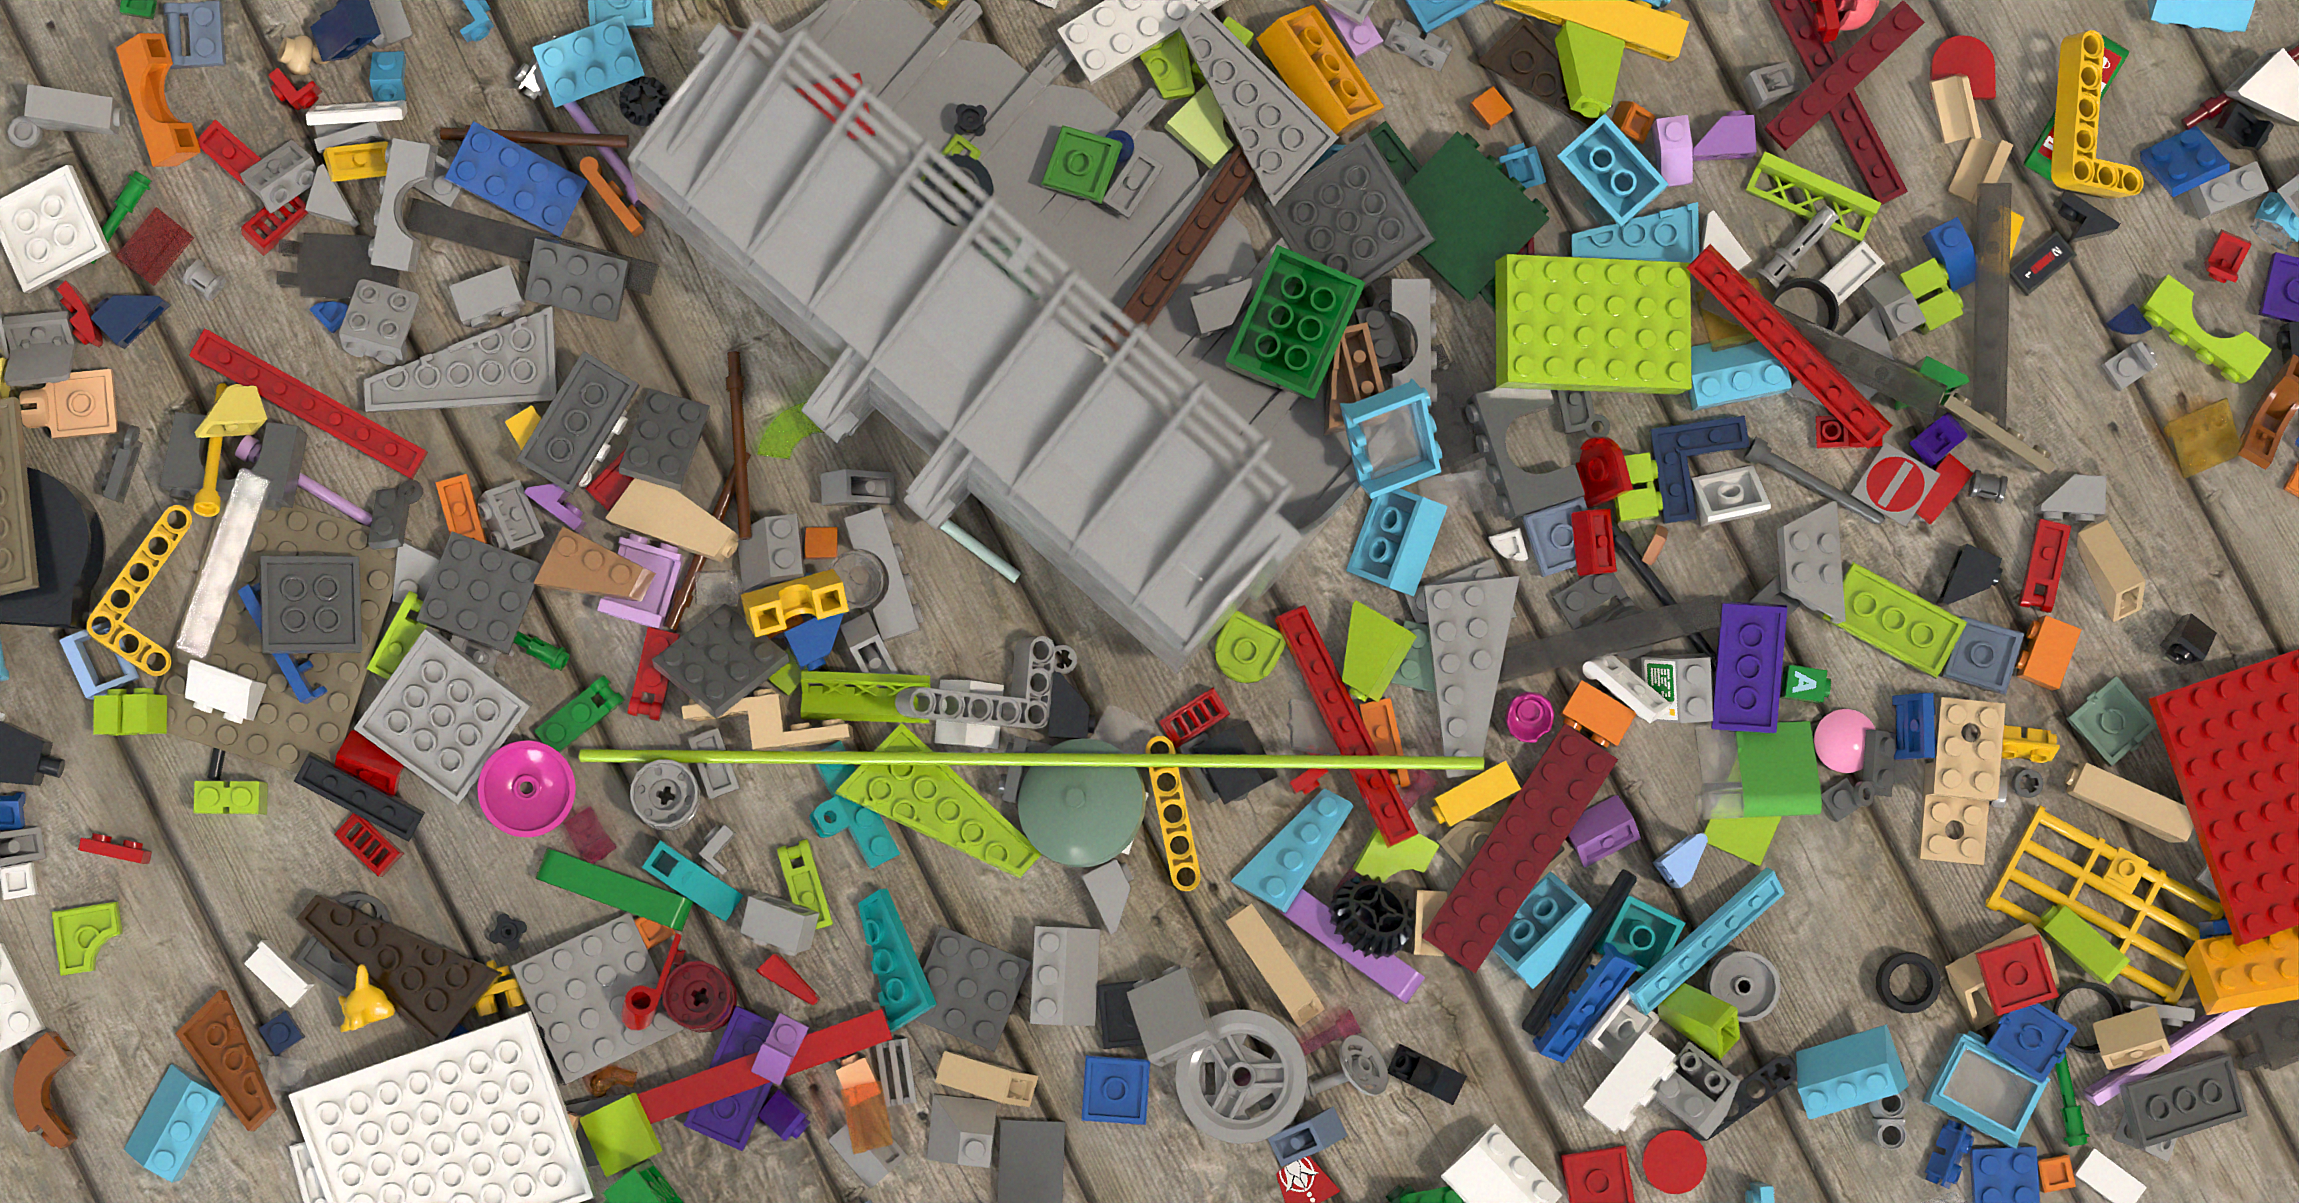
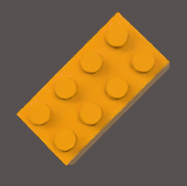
(2246, 974)

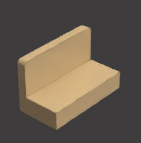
(1955, 108)
(1979, 164)
(1425, 908)
(2131, 1038)

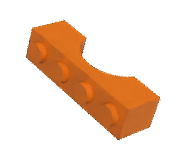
(145, 66)

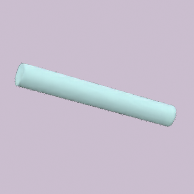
(981, 550)

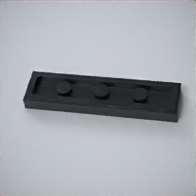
(359, 796)

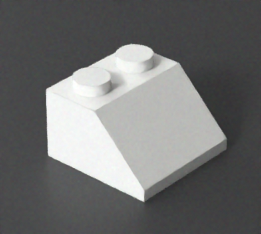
(224, 691)

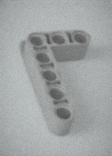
(988, 706)

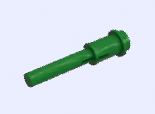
(125, 203)
(543, 651)
(2071, 1112)

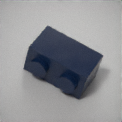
(345, 29)

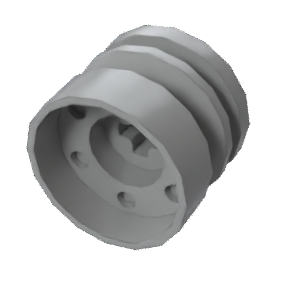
(655, 779)

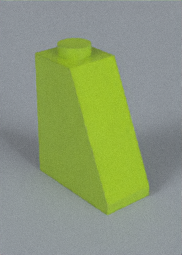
(1589, 67)
(1373, 652)
(2082, 943)
(1702, 1019)

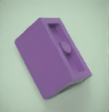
(1603, 831)

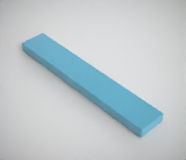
(1706, 941)

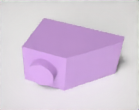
(1673, 149)

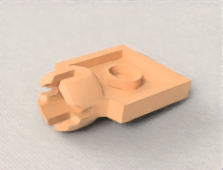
(73, 407)

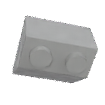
(772, 553)

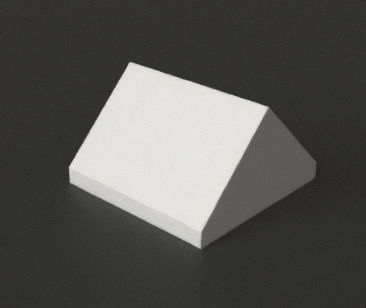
(1729, 495)
(964, 733)
(1619, 1027)

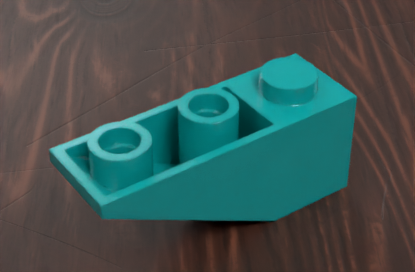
(692, 880)

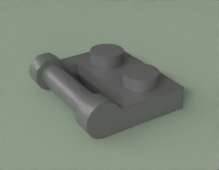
(1589, 594)

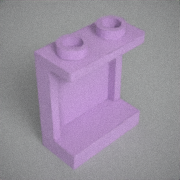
(658, 598)

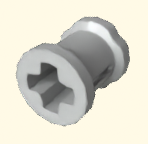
(204, 280)

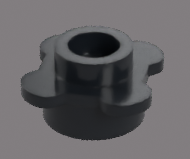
(977, 113)
(517, 929)

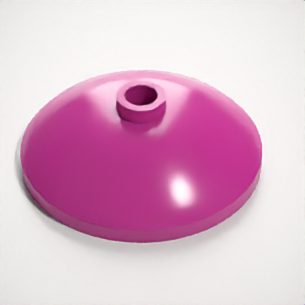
(531, 812)

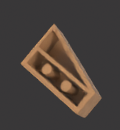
(1351, 375)
(589, 568)

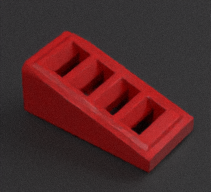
(272, 238)
(1217, 703)
(388, 860)
(781, 973)

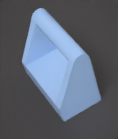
(84, 668)
(1681, 860)

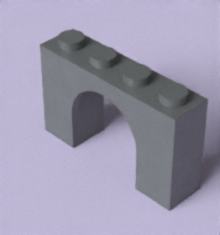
(279, 461)
(1516, 489)

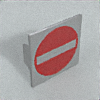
(1895, 484)

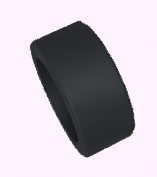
(1930, 971)

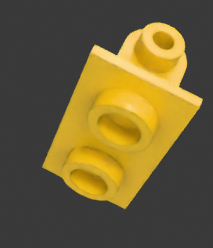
(2037, 746)

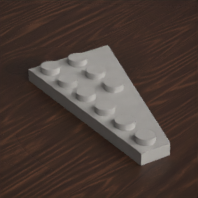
(486, 370)
(1467, 648)

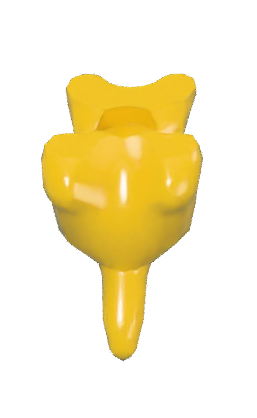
(364, 1003)

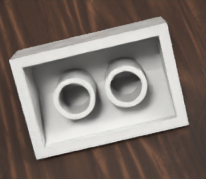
(1631, 1083)
(1497, 1172)

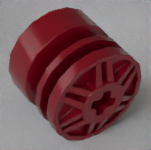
(682, 989)

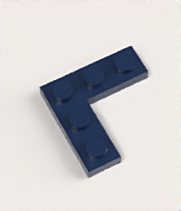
(1672, 447)

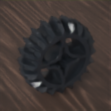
(1371, 916)

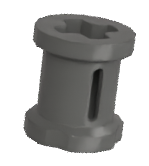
(1988, 486)

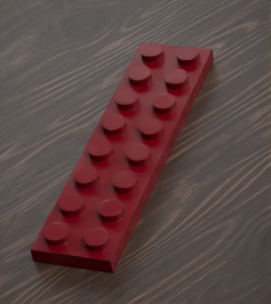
(1519, 848)

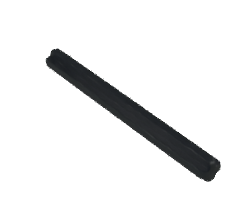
(1579, 952)

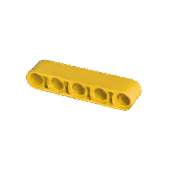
(1180, 828)

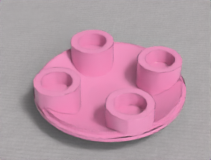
(1841, 740)

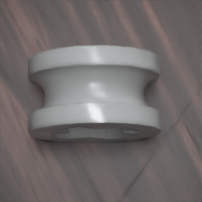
(1072, 656)

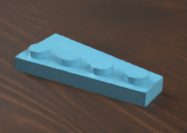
(1662, 236)
(1293, 853)

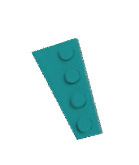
(900, 976)

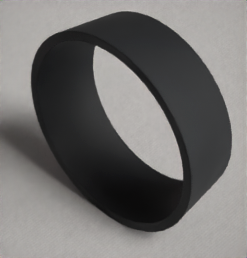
(1819, 288)
(2111, 997)

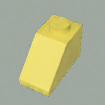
(234, 413)

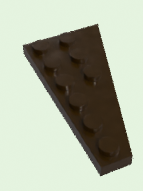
(420, 978)

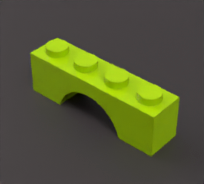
(2171, 308)

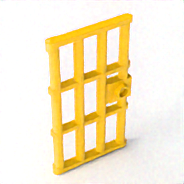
(2117, 882)

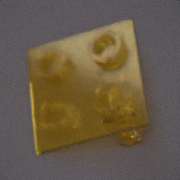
(2204, 437)

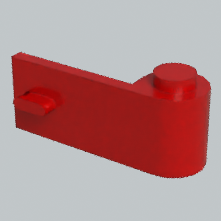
(642, 1001)

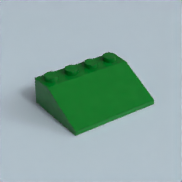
(1294, 323)

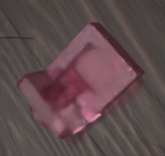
(589, 835)

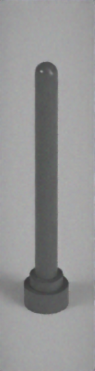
(1761, 453)

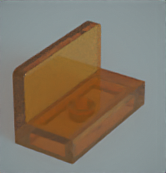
(867, 1116)

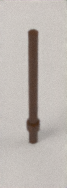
(543, 137)
(735, 385)
(683, 597)

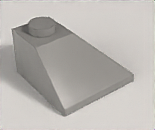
(962, 1130)

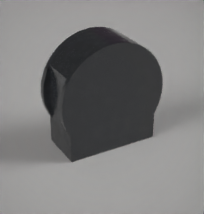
(68, 557)

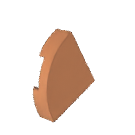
(1655, 544)

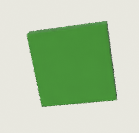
(1081, 164)

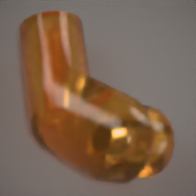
(609, 1077)

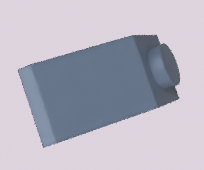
(1308, 1136)

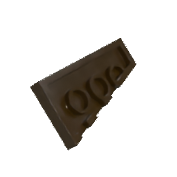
(1533, 65)

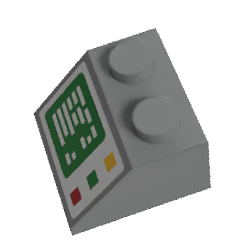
(1683, 682)

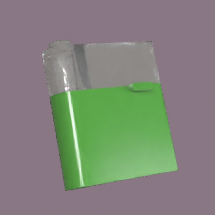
(1757, 772)

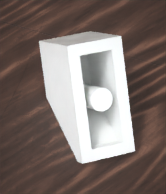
(1718, 235)

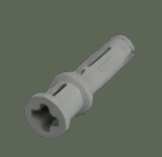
(1788, 257)

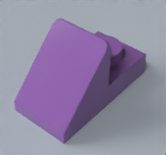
(551, 498)
(780, 1049)

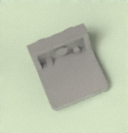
(378, 322)
(39, 348)

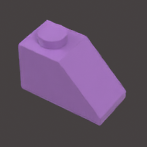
(1728, 139)

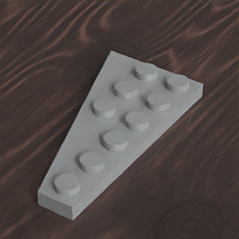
(1267, 119)

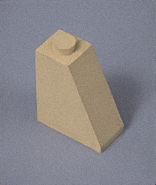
(2111, 570)
(986, 1079)

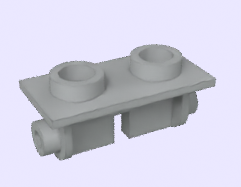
(1429, 52)
(531, 76)

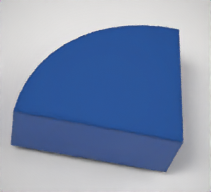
(330, 314)

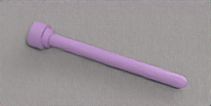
(607, 152)
(250, 450)

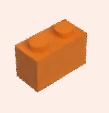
(2047, 652)
(1597, 714)

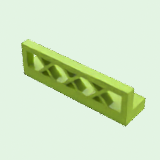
(1816, 185)
(857, 703)

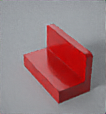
(369, 762)

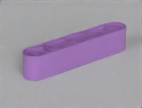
(1387, 972)

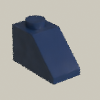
(127, 316)

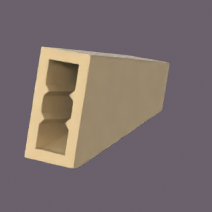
(673, 520)
(2130, 802)
(1274, 964)

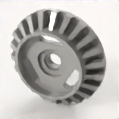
(1282, 1075)

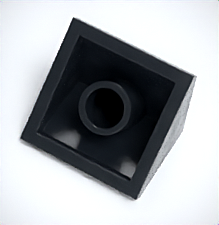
(1235, 782)

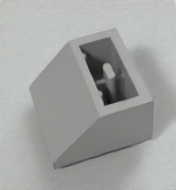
(1698, 1090)

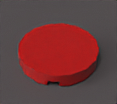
(1674, 1161)

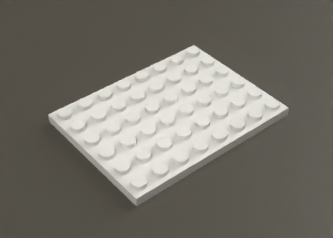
(448, 1125)

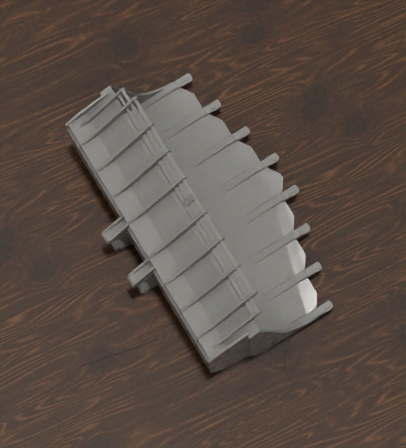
(1138, 477)

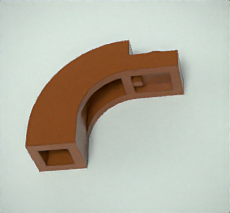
(2271, 416)
(33, 1086)

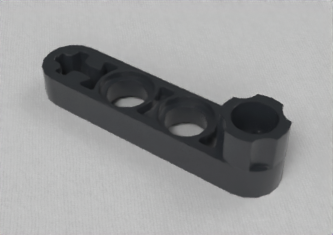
(1748, 1103)

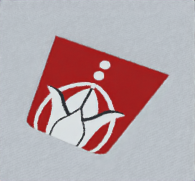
(1305, 1182)

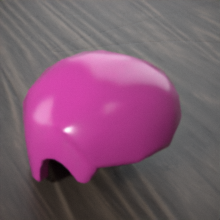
(1529, 716)

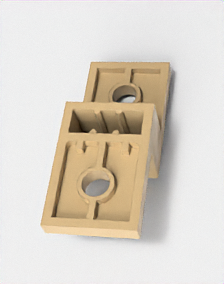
(769, 723)
(1961, 781)

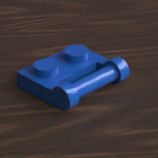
(1914, 726)

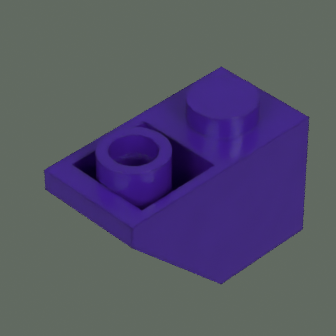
(785, 1115)

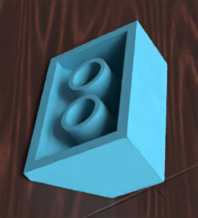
(2218, 14)
(1613, 170)
(1735, 375)
(1397, 540)
(1543, 930)
(1849, 1072)
(175, 1124)

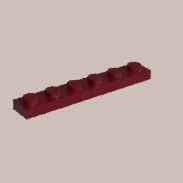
(1844, 75)

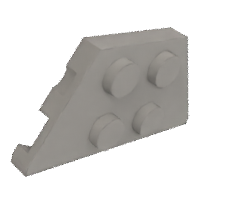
(1866, 332)
(1812, 561)

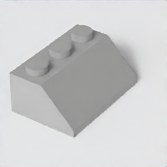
(1064, 976)

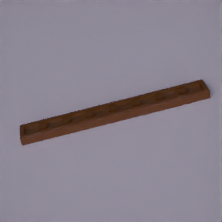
(1186, 245)

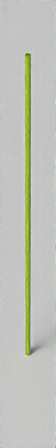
(1035, 759)

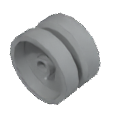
(1762, 983)

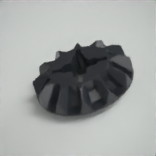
(634, 112)

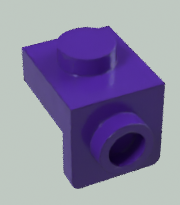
(1938, 439)

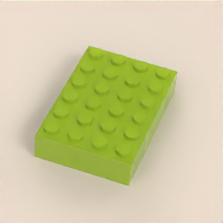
(1593, 324)

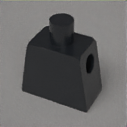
(26, 757)

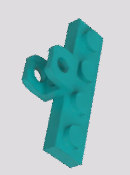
(864, 824)

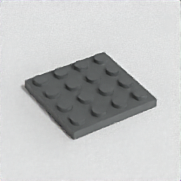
(1352, 214)

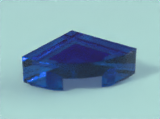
(2129, 322)

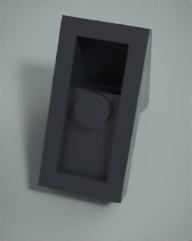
(2091, 220)

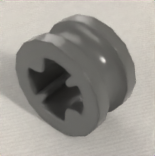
(2030, 774)

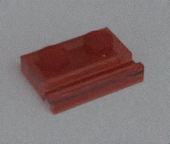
(155, 246)

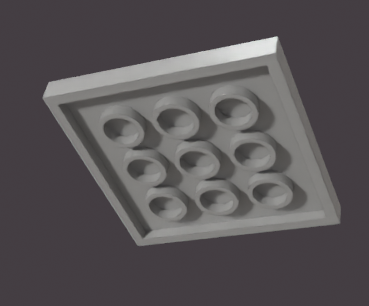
(442, 715)
(580, 995)

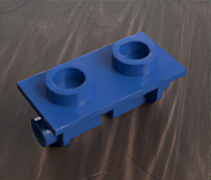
(1947, 1166)

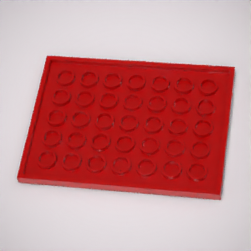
(2239, 776)

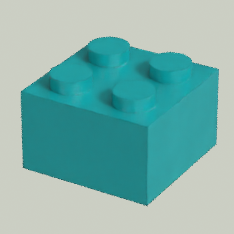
(1641, 932)

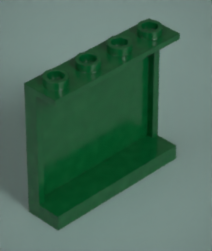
(1471, 214)

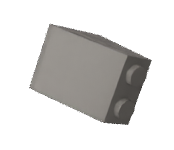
(1171, 1016)

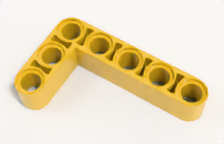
(2076, 124)
(134, 590)

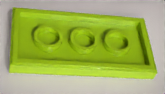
(1898, 621)

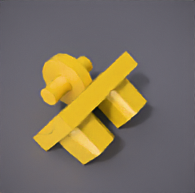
(513, 993)

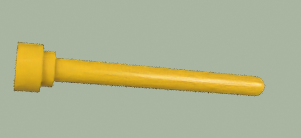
(207, 500)

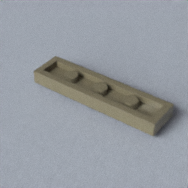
(2008, 440)

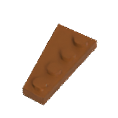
(225, 1056)

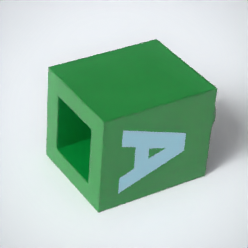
(1805, 684)

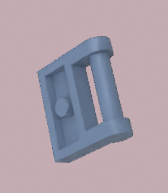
(205, 33)

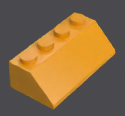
(1319, 69)

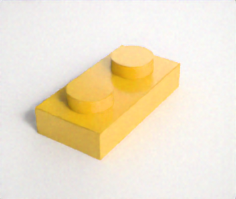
(356, 161)

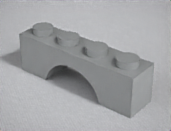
(393, 243)
(1411, 304)
(895, 613)

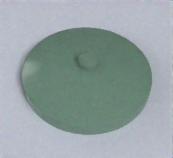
(1081, 811)

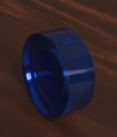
(1127, 147)

